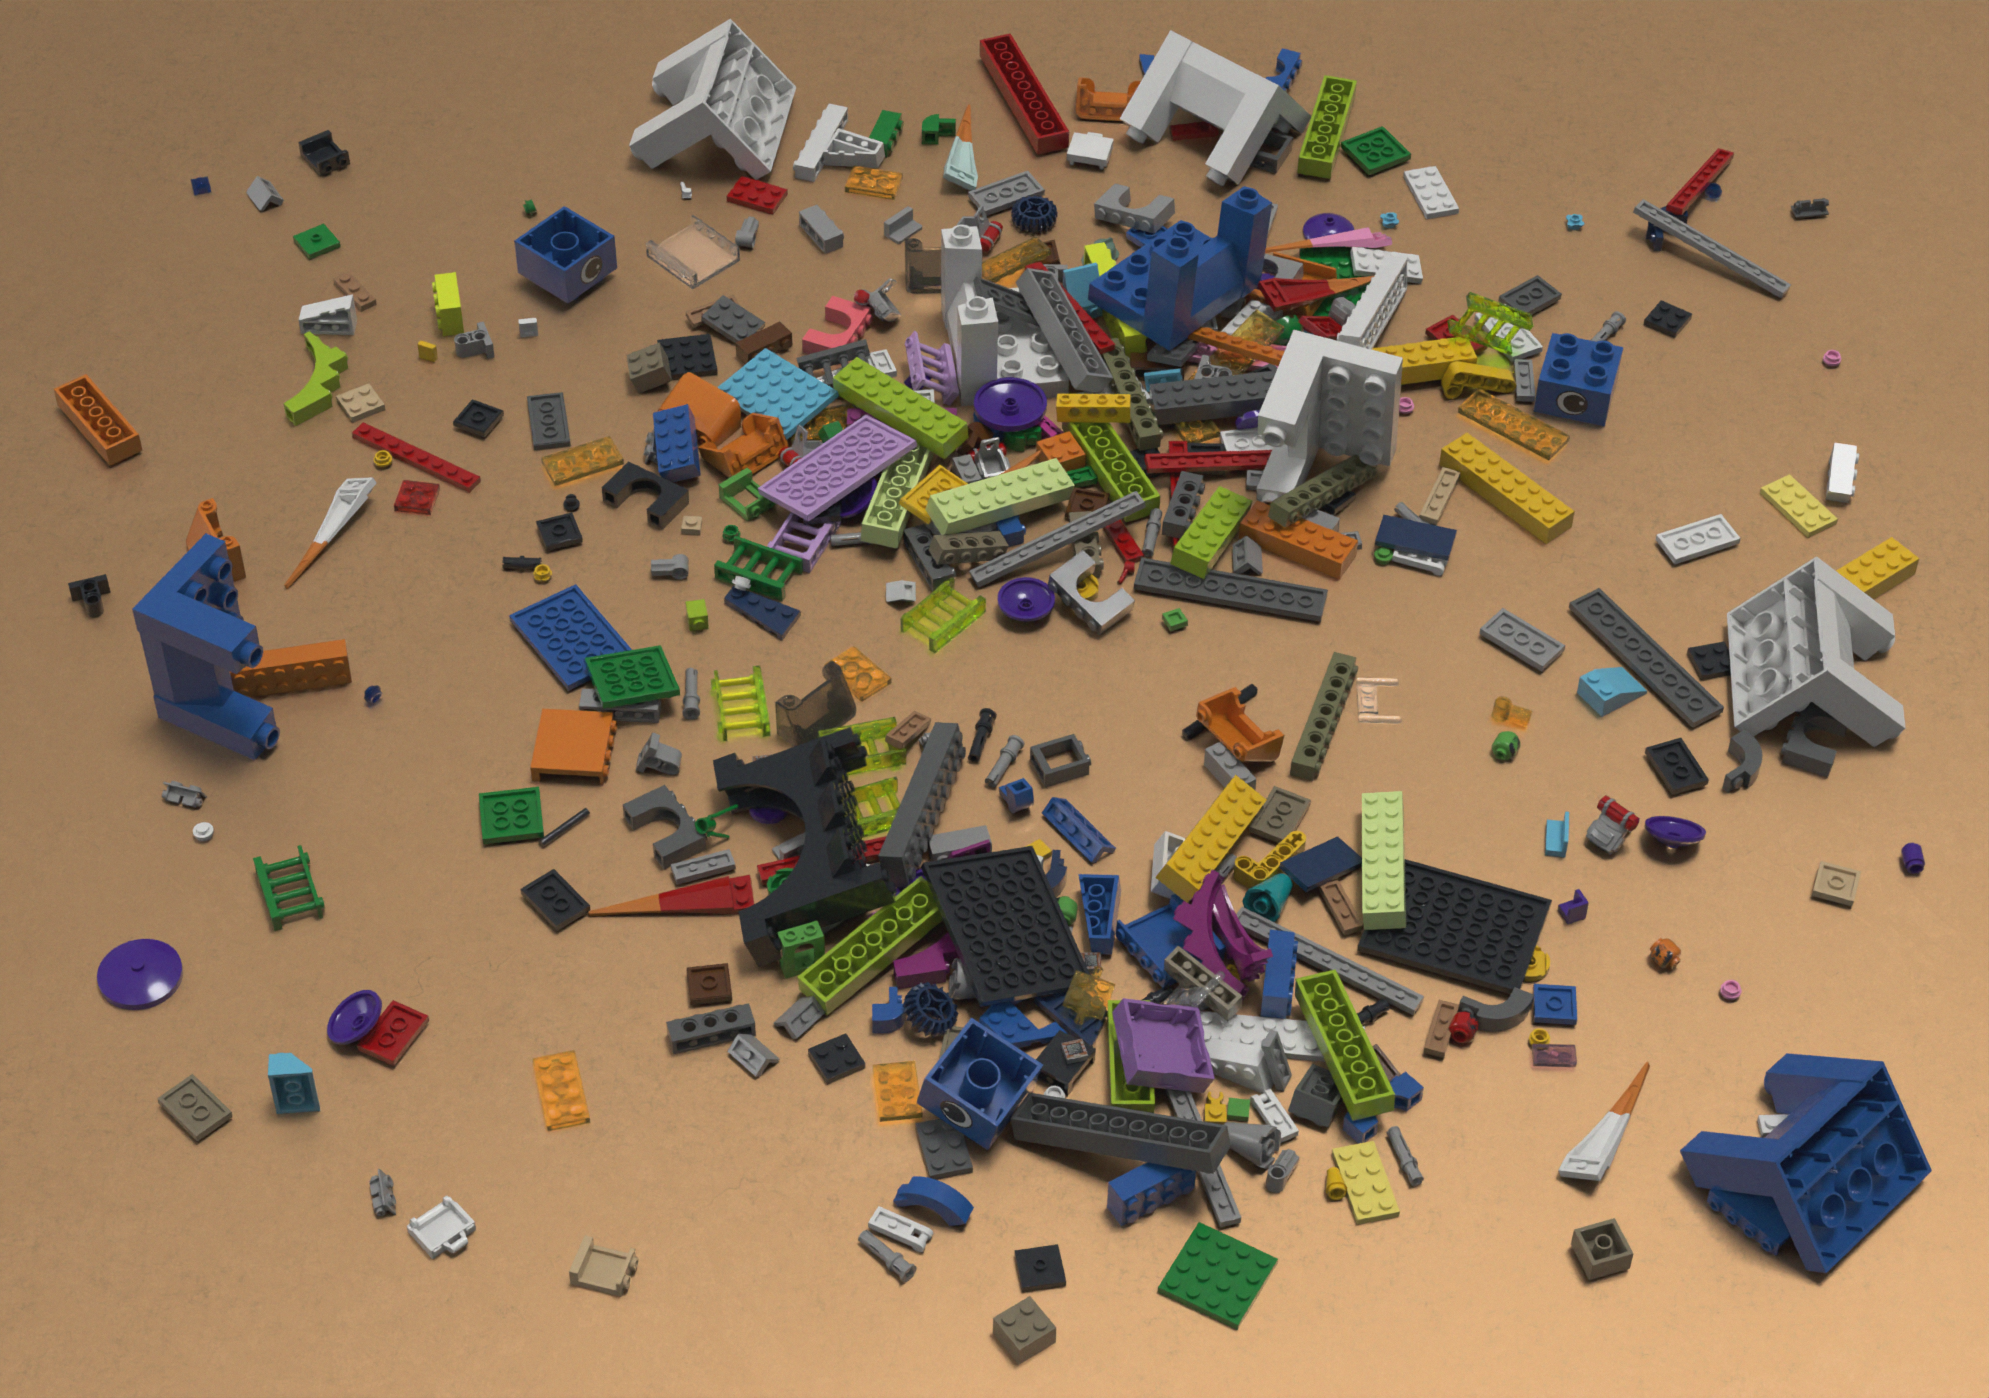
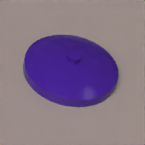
(1010, 404)
(140, 974)

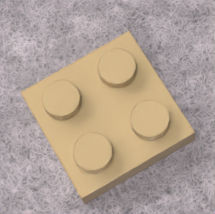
(360, 403)
(1836, 883)

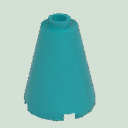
(1269, 896)

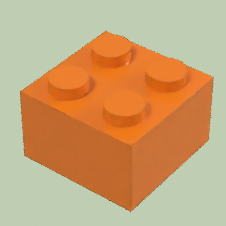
(1064, 448)

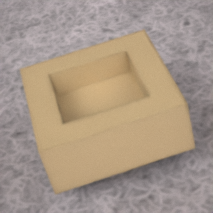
(691, 525)

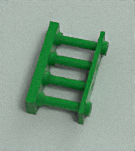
(759, 582)
(273, 900)

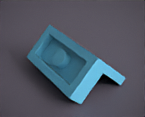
(1162, 377)
(1557, 837)

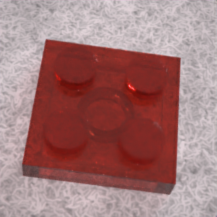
(416, 497)

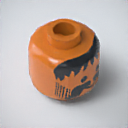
(1665, 953)

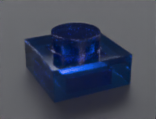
(200, 185)

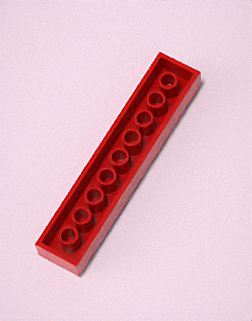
(1024, 94)

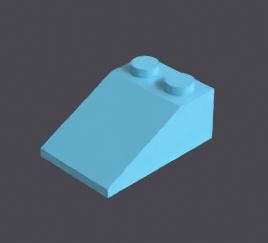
(1077, 282)
(1609, 689)

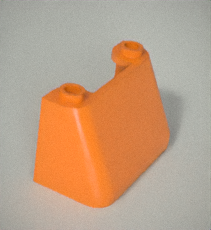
(1101, 105)
(714, 410)
(753, 450)
(207, 522)
(1236, 731)

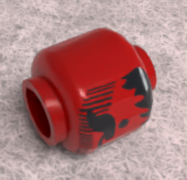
(1463, 1027)

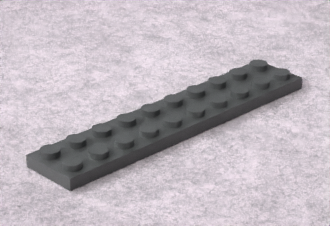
(1232, 590)
(1646, 657)

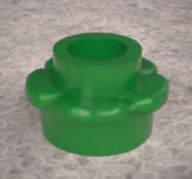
(529, 207)
(730, 532)

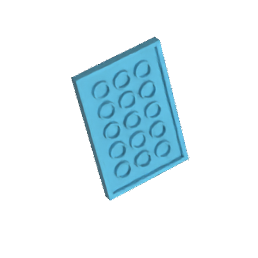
(778, 390)

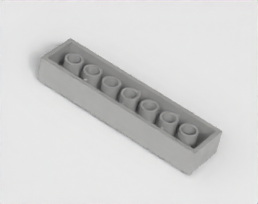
(1064, 330)

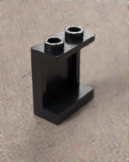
(323, 153)
(1055, 1068)

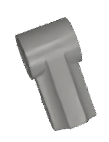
(747, 235)
(677, 566)
(1281, 1170)

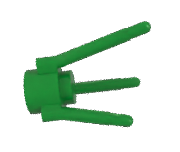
(708, 824)

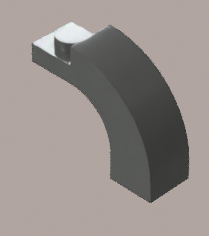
(1749, 753)
(1500, 1016)

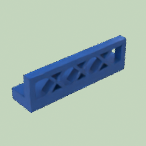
(1077, 829)

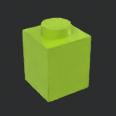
(697, 615)

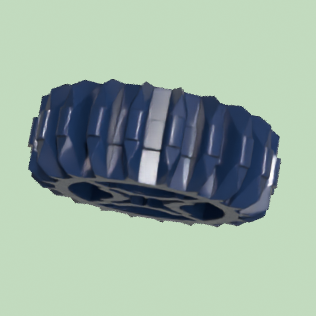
(1034, 214)
(930, 1009)

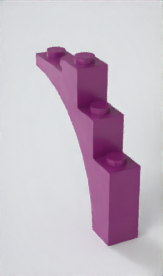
(1198, 919)
(1239, 946)
(926, 966)

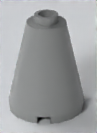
(959, 983)
(1255, 1142)

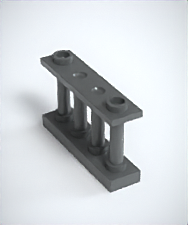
(833, 356)

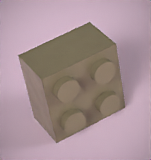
(649, 367)
(1602, 1249)
(1024, 1330)

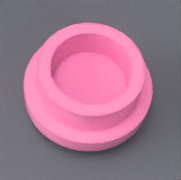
(1832, 358)
(1406, 405)
(1730, 989)

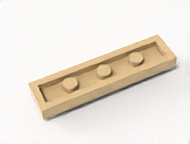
(1439, 495)

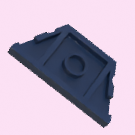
(1065, 1017)

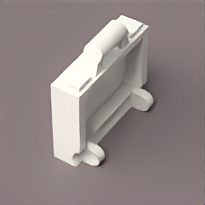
(1090, 149)
(442, 1228)

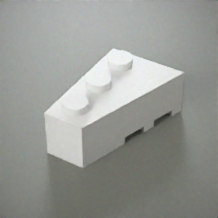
(853, 150)
(329, 317)
(1842, 472)
(1240, 1064)

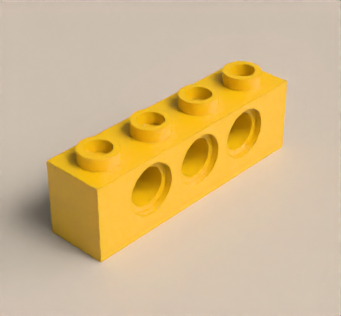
(1094, 408)

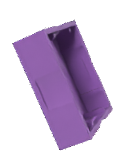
(1162, 1046)

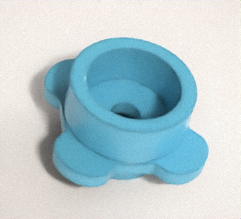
(1389, 220)
(1575, 221)

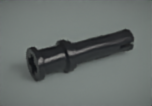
(983, 728)

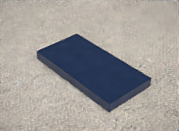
(1415, 537)
(1321, 864)

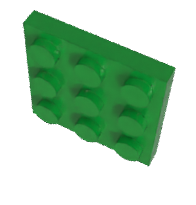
(1376, 150)
(511, 815)

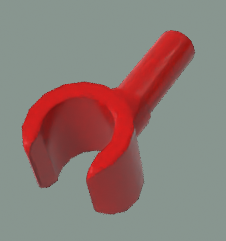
(1129, 567)

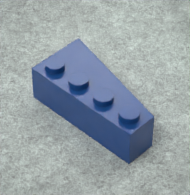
(1101, 907)

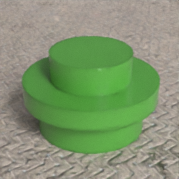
(1383, 555)

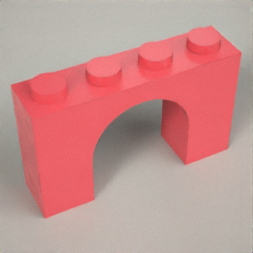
(843, 312)

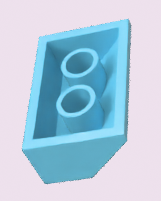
(292, 1084)

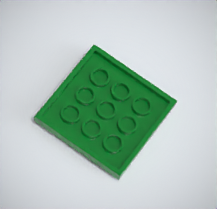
(632, 676)
(1218, 1275)

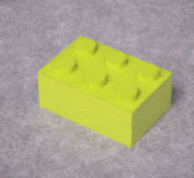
(448, 304)

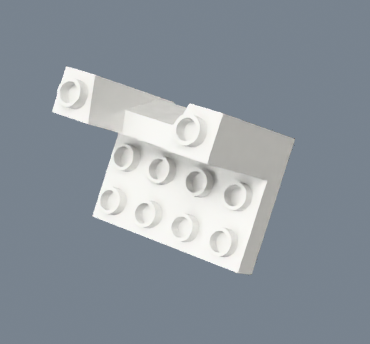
(725, 93)
(1219, 94)
(981, 339)
(1329, 400)
(1797, 649)

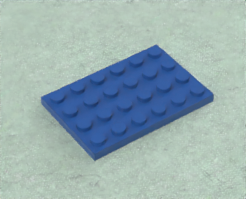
(567, 631)

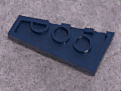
(769, 613)

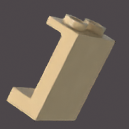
(602, 1268)

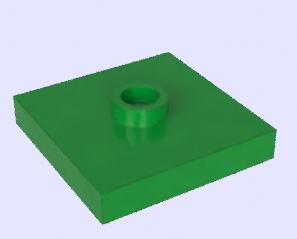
(316, 241)

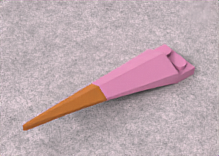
(1355, 238)

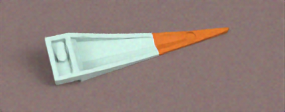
(960, 164)

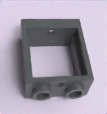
(1273, 162)
(1062, 773)

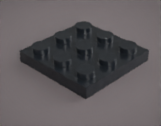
(690, 355)

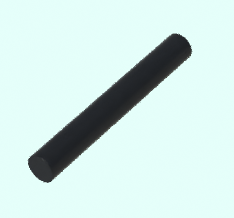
(564, 827)

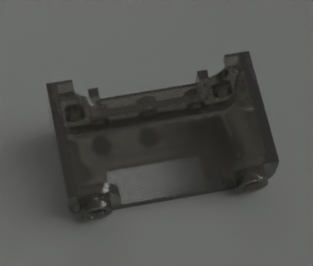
(922, 268)
(822, 709)

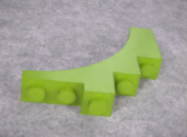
(325, 379)

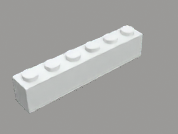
(811, 157)

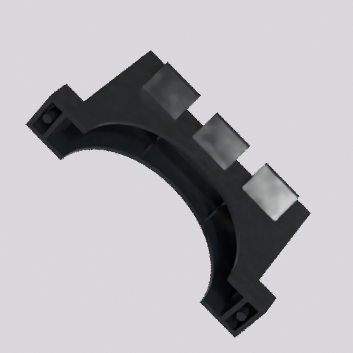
(831, 872)

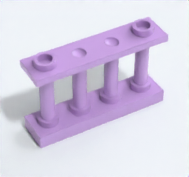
(944, 364)
(816, 546)

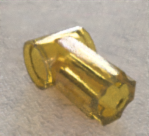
(1505, 710)

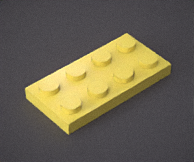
(1798, 506)
(1366, 1182)

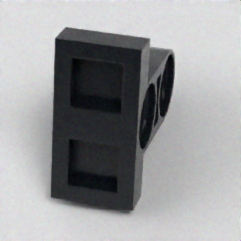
(90, 591)

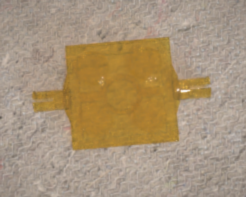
(1088, 995)

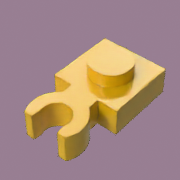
(1215, 1111)

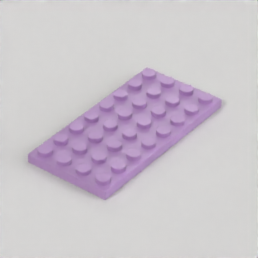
(837, 467)

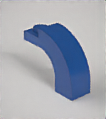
(937, 1196)

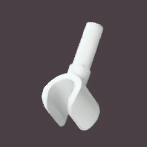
(686, 192)

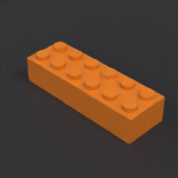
(98, 419)
(1300, 541)
(295, 669)

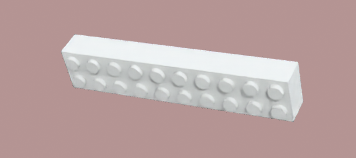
(1376, 304)

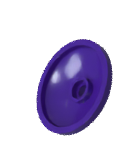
(1326, 224)
(858, 499)
(1026, 599)
(1674, 831)
(354, 1017)

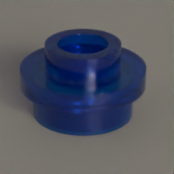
(1713, 191)
(373, 694)

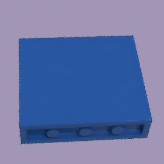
(1155, 937)
(1754, 1215)

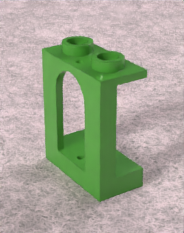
(735, 485)
(796, 963)

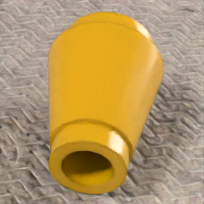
(1335, 1185)

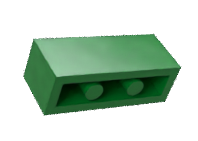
(887, 129)

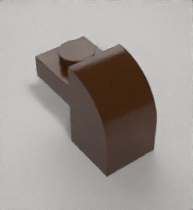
(976, 433)

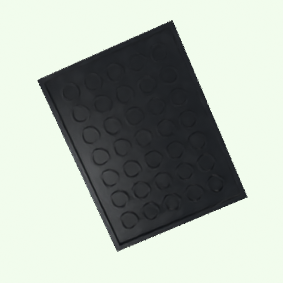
(1005, 924)
(1463, 928)

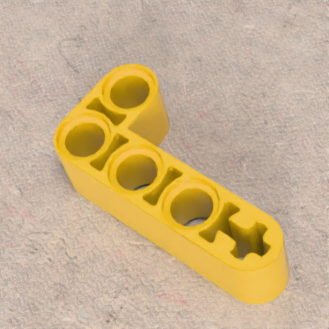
(1476, 376)
(1251, 873)

